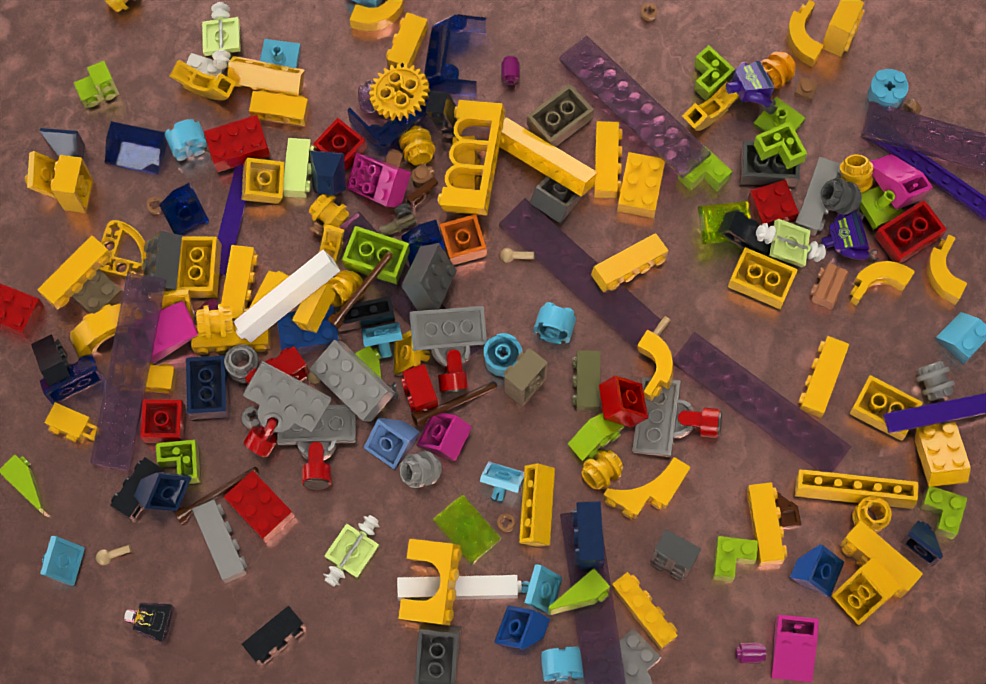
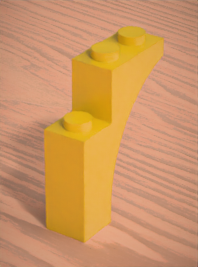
(657, 491)

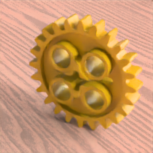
(407, 78)

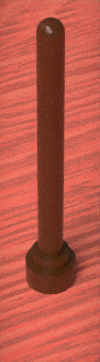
(338, 318)
(420, 417)
(183, 513)

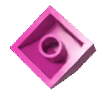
(444, 436)

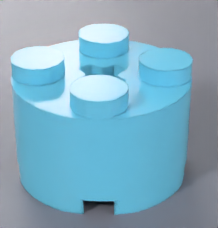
(888, 88)
(186, 139)
(555, 323)
(495, 347)
(561, 664)

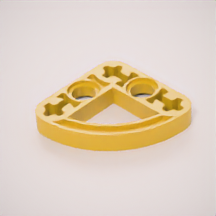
(134, 234)

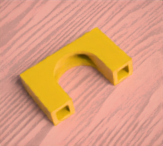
(311, 310)
(439, 607)

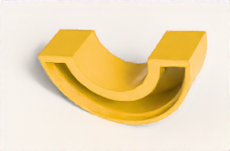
(94, 330)

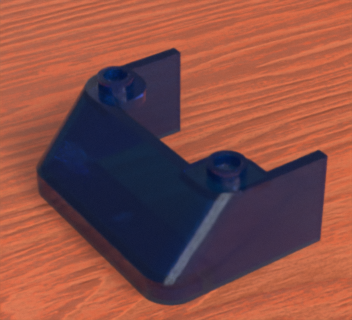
(444, 76)
(389, 132)

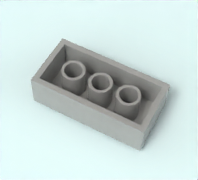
(352, 380)

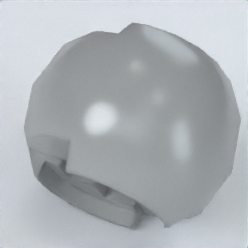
(246, 421)

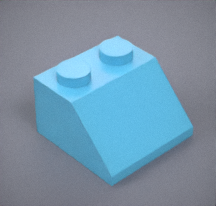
(963, 336)

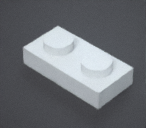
(203, 65)

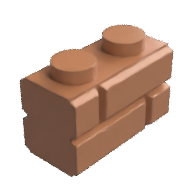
(829, 286)

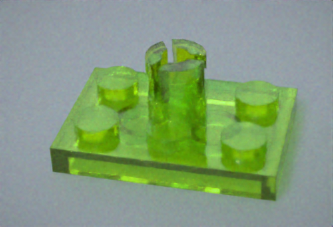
(712, 216)
(467, 528)

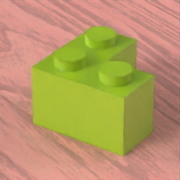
(715, 72)
(97, 86)
(782, 141)
(711, 171)
(593, 435)
(180, 454)
(948, 508)
(732, 551)

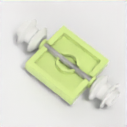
(221, 35)
(790, 243)
(351, 551)

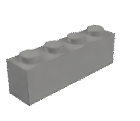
(813, 208)
(219, 541)

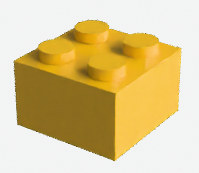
(262, 180)

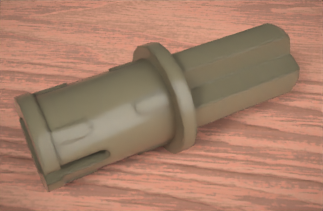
(398, 224)

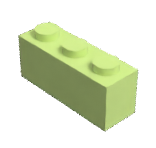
(297, 168)

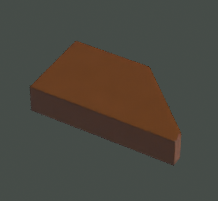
(421, 193)
(789, 512)

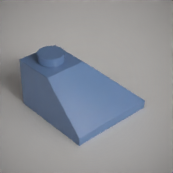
(391, 440)

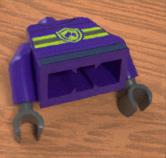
(753, 85)
(850, 237)

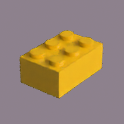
(843, 26)
(72, 183)
(641, 185)
(199, 266)
(762, 278)
(878, 399)
(942, 454)
(866, 591)

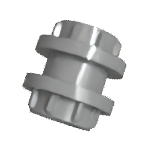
(236, 355)
(935, 381)
(420, 469)

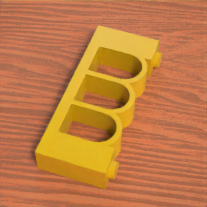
(468, 200)

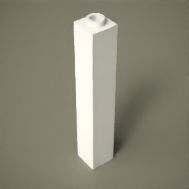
(286, 296)
(466, 587)

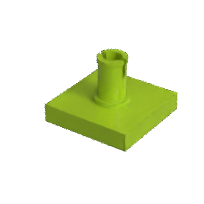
(779, 117)
(878, 207)

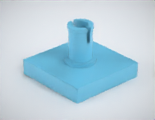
(280, 53)
(382, 336)
(502, 479)
(62, 560)
(542, 588)

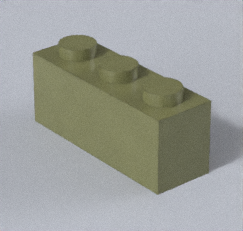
(587, 381)

